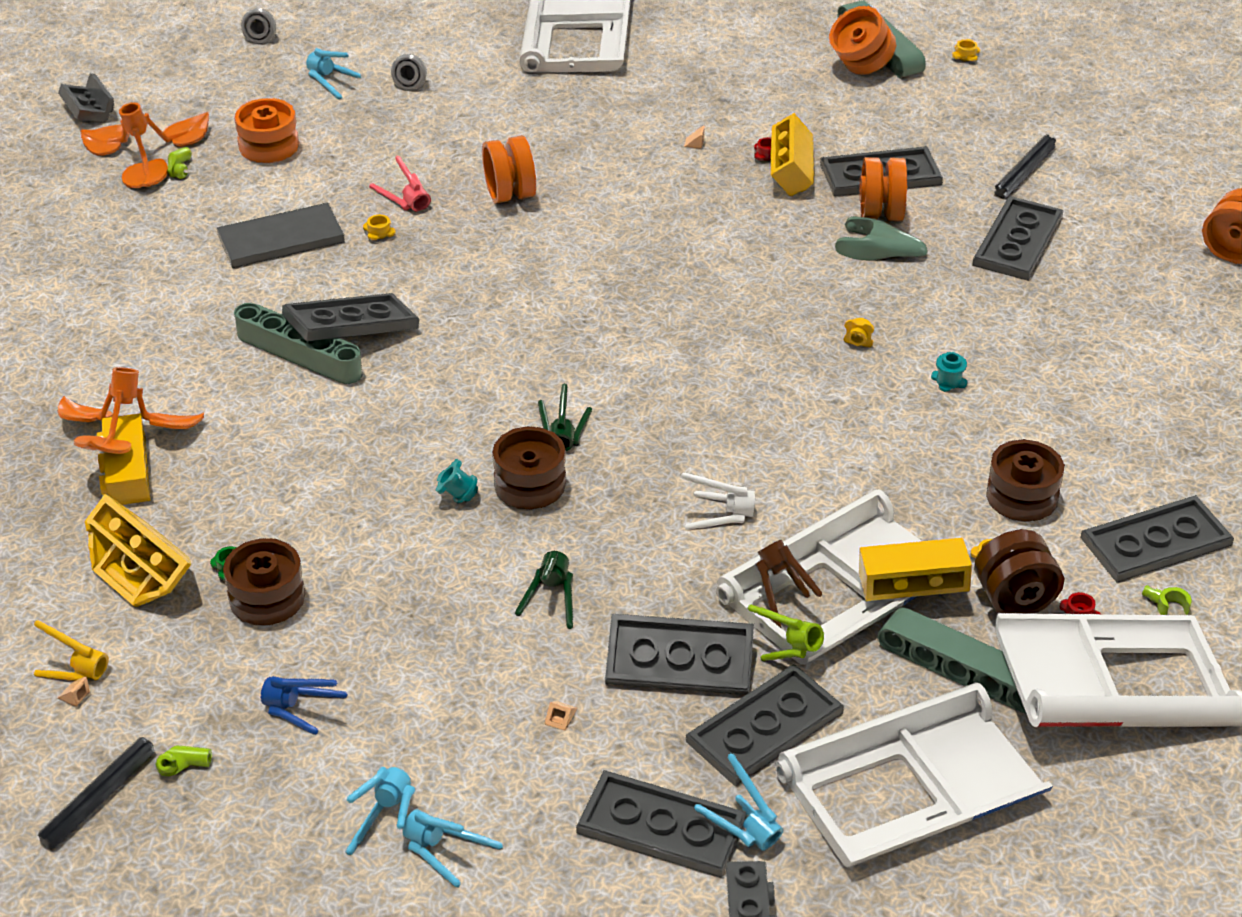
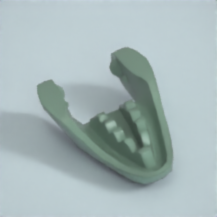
(880, 242)

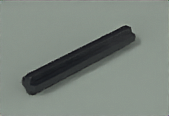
(1025, 166)
(96, 793)

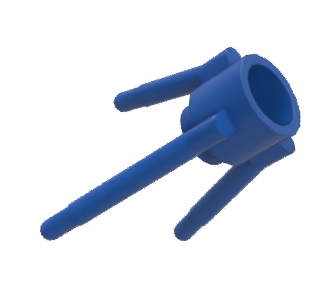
(283, 693)

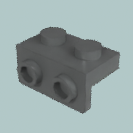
(88, 102)
(748, 889)

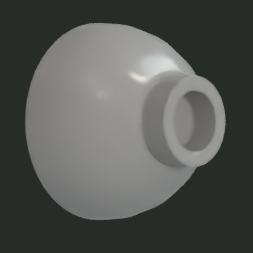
(258, 26)
(409, 72)

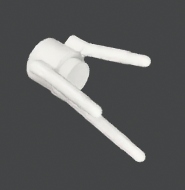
(738, 501)

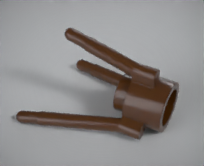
(778, 559)

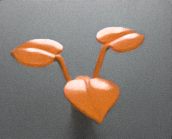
(134, 122)
(122, 391)

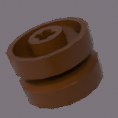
(529, 467)
(1025, 480)
(1019, 572)
(264, 581)

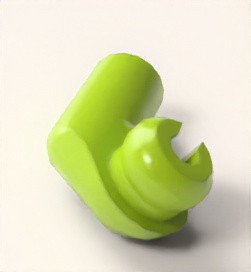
(175, 161)
(181, 757)

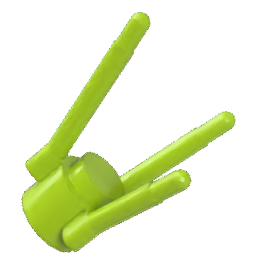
(800, 634)

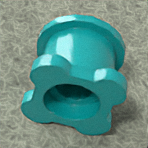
(950, 371)
(457, 483)

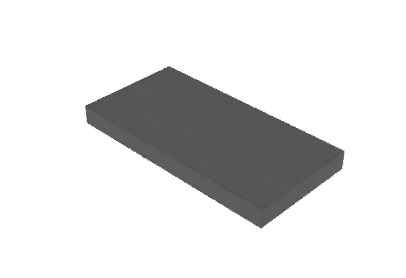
(844, 171)
(280, 235)
(1018, 238)
(350, 316)
(1156, 538)
(679, 654)
(765, 723)
(659, 823)

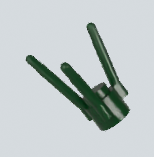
(561, 426)
(552, 573)

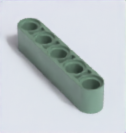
(907, 57)
(274, 334)
(950, 654)

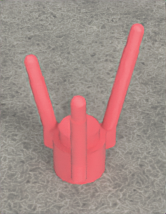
(413, 193)

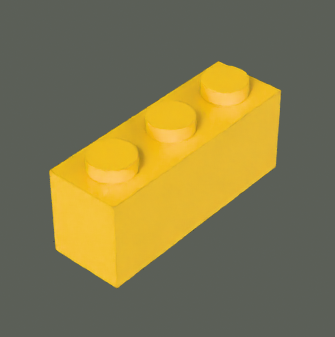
(792, 155)
(127, 473)
(914, 569)

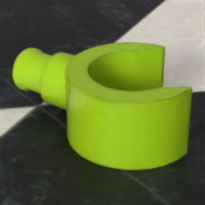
(1169, 594)

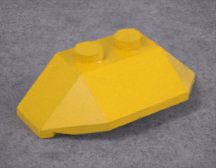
(132, 553)

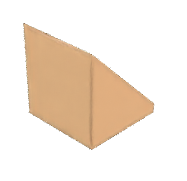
(696, 139)
(75, 692)
(559, 715)

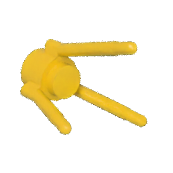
(85, 660)

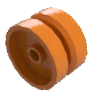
(862, 40)
(266, 130)
(509, 169)
(885, 189)
(1224, 228)

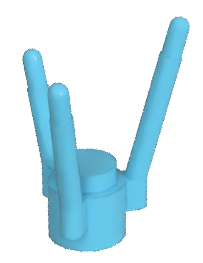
(320, 63)
(391, 788)
(759, 825)
(428, 830)

